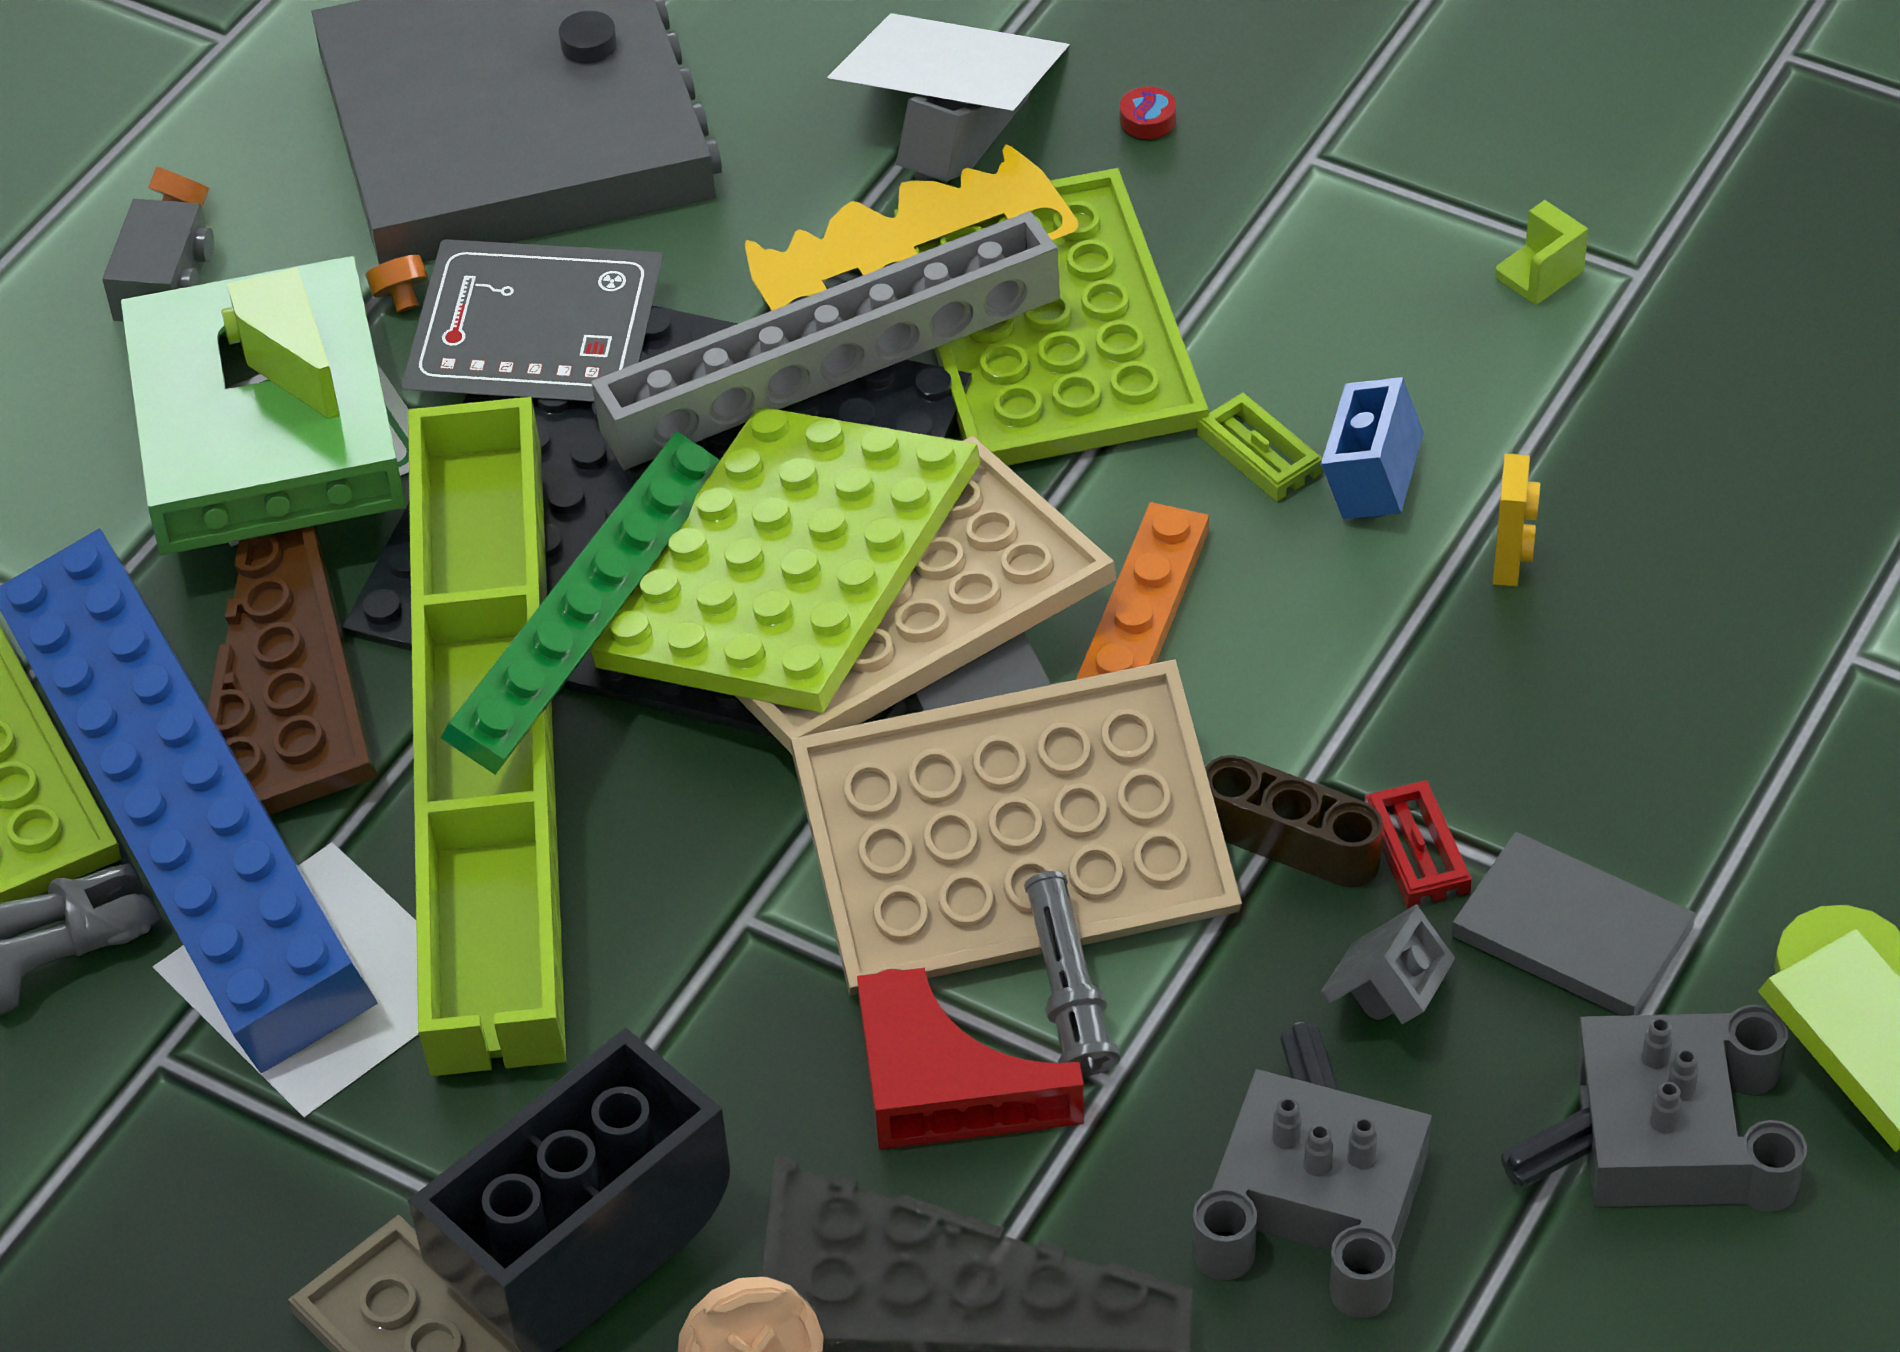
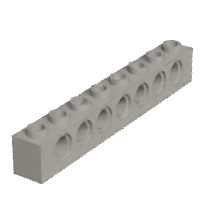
(827, 338)

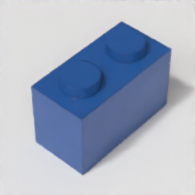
(1372, 448)

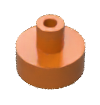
(177, 187)
(398, 280)

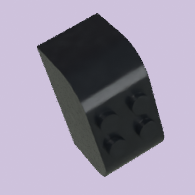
(577, 1195)

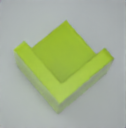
(1551, 254)

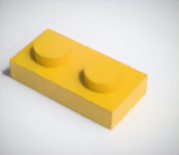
(1517, 502)

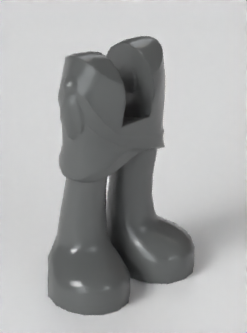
(96, 911)

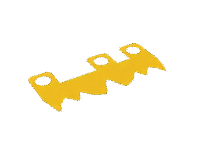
(925, 212)

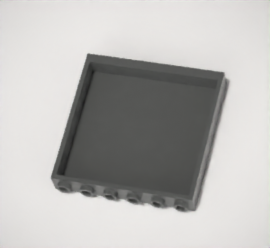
(489, 134)

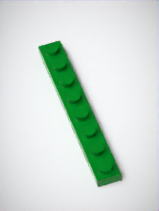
(579, 607)

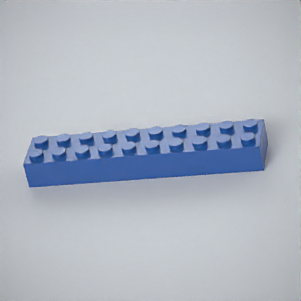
(184, 803)

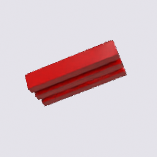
(1431, 883)

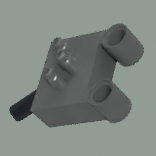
(1664, 1115)
(1315, 1173)

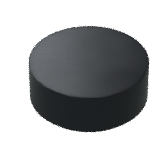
(587, 36)

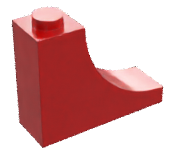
(942, 1083)

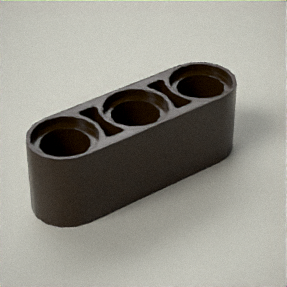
(1296, 821)

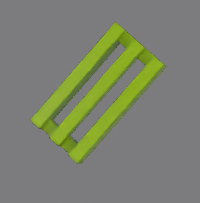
(1251, 451)

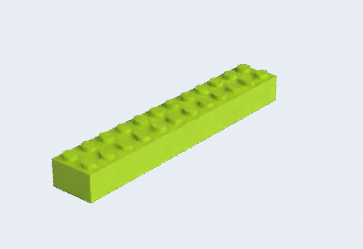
(480, 837)

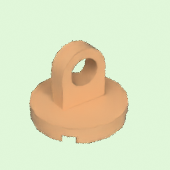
(752, 1317)

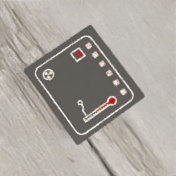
(530, 319)

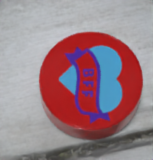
(1147, 112)

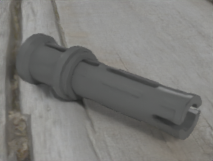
(1074, 1002)

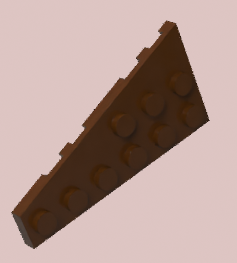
(286, 676)

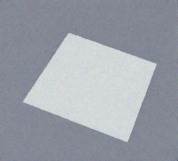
(950, 61)
(385, 951)

